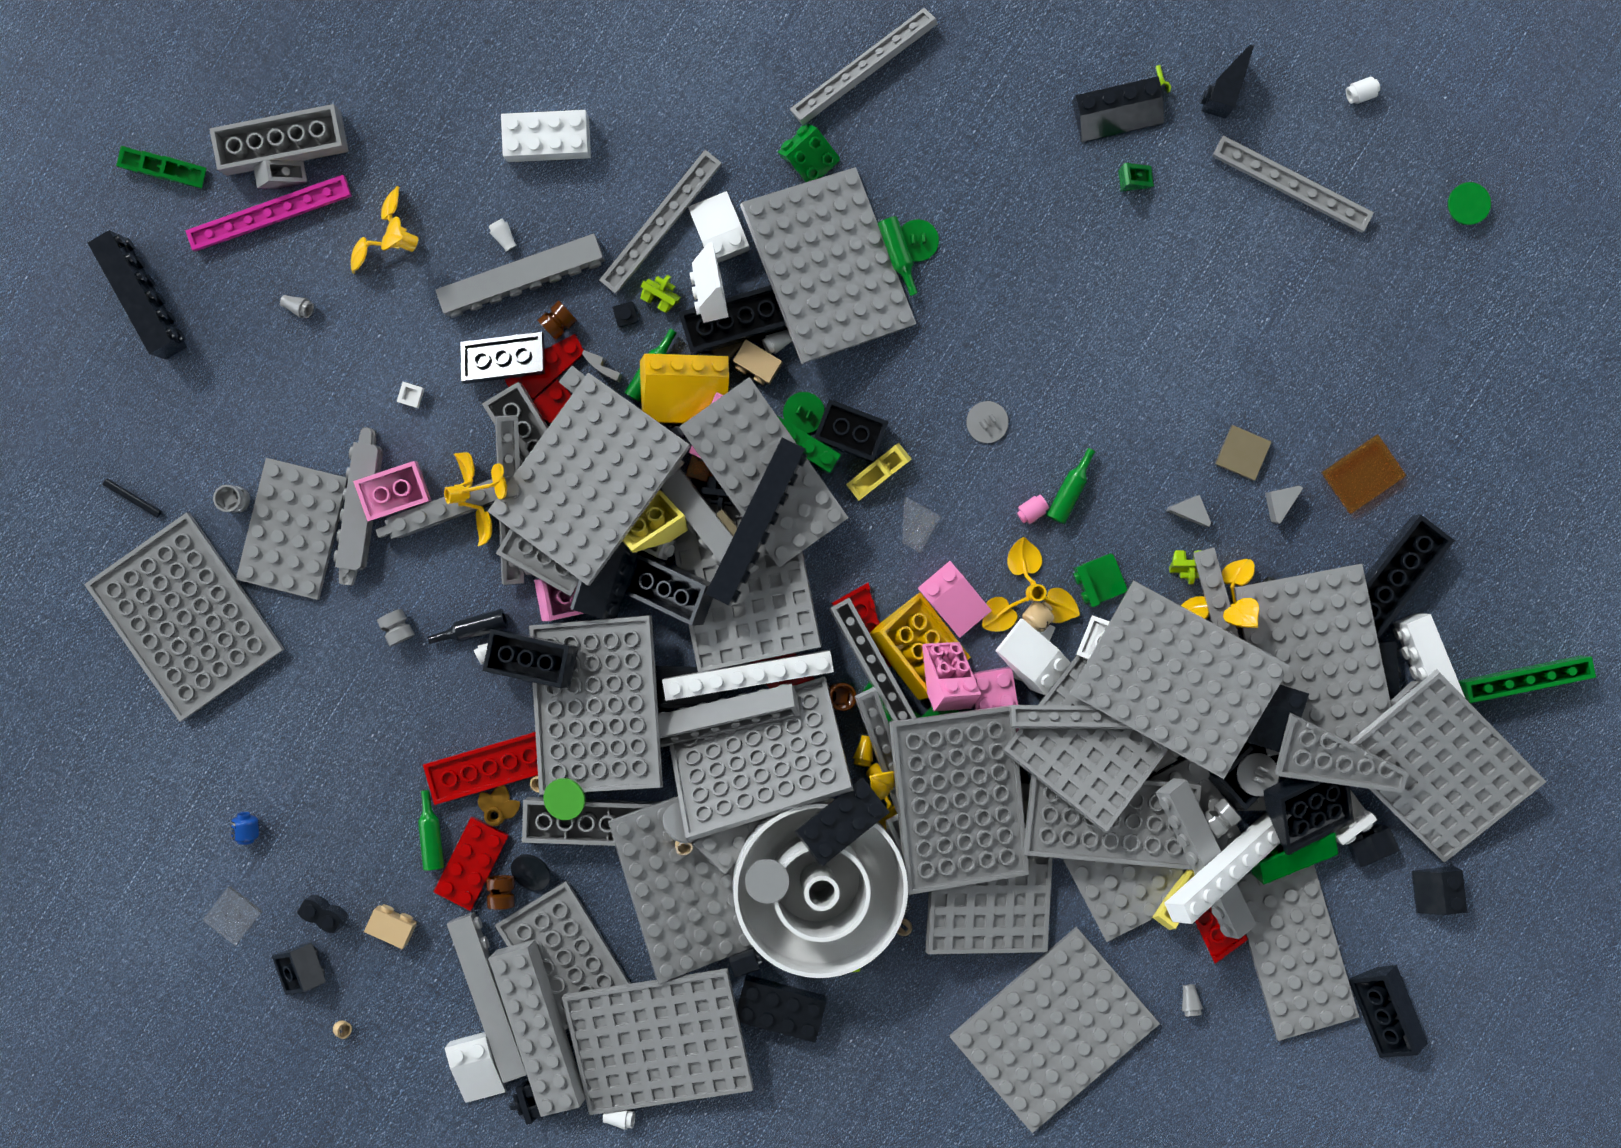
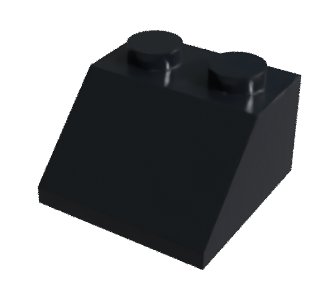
(1439, 891)
(299, 969)

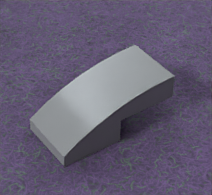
(598, 363)

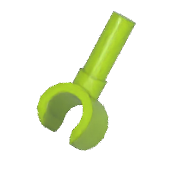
(1161, 78)

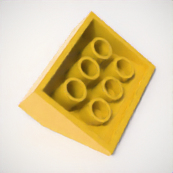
(681, 385)
(902, 638)

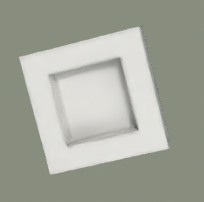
(410, 395)

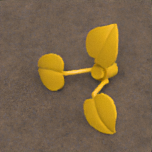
(394, 237)
(460, 494)
(1027, 559)
(1241, 613)
(882, 785)

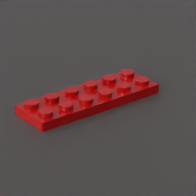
(482, 768)

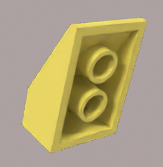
(657, 525)

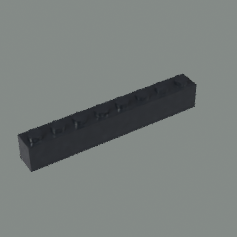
(756, 522)

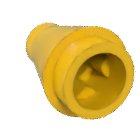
(864, 752)

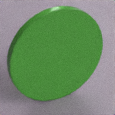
(564, 799)

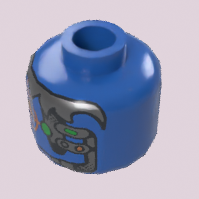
(244, 828)

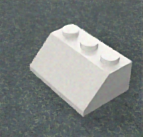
(708, 286)

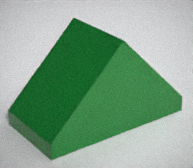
(1135, 177)

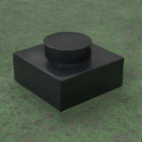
(625, 314)

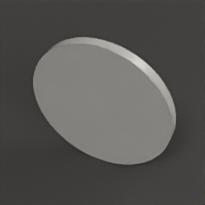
(987, 422)
(1256, 773)
(673, 823)
(767, 881)

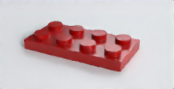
(471, 863)

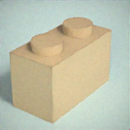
(757, 362)
(391, 926)

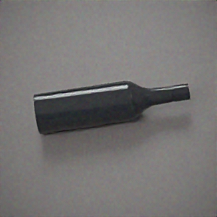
(472, 627)

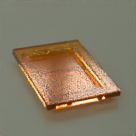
(1363, 474)

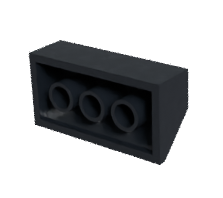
(1119, 109)
(607, 590)
(1388, 1012)

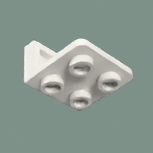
(1362, 822)

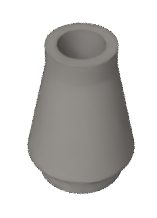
(299, 306)
(1191, 1003)

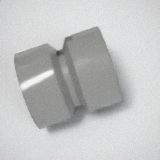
(231, 498)
(395, 627)
(1221, 818)

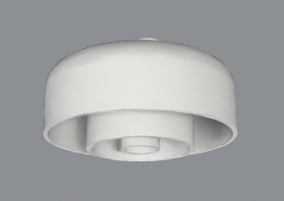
(831, 914)

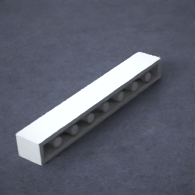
(748, 675)
(1223, 872)

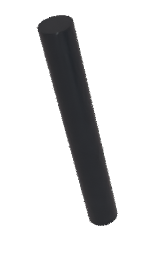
(132, 498)

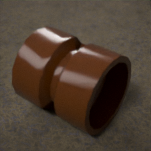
(557, 320)
(842, 696)
(500, 892)

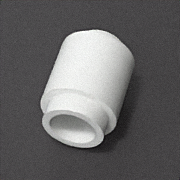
(1362, 90)

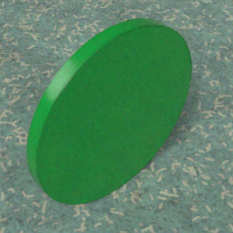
(1469, 203)
(921, 239)
(804, 411)

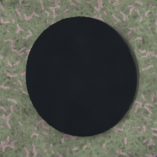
(530, 872)

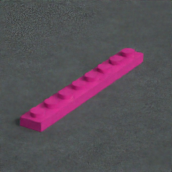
(268, 213)

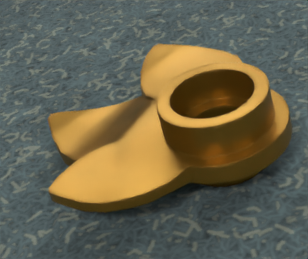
(498, 802)

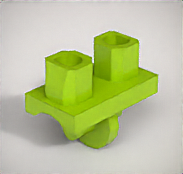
(668, 298)
(1185, 567)

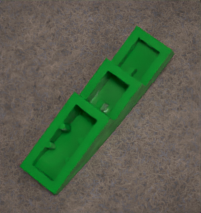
(161, 167)

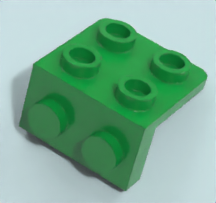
(809, 153)
(1099, 580)

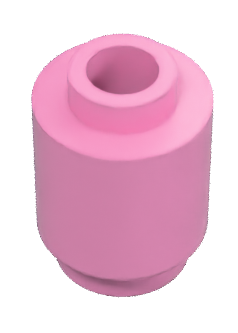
(1032, 509)

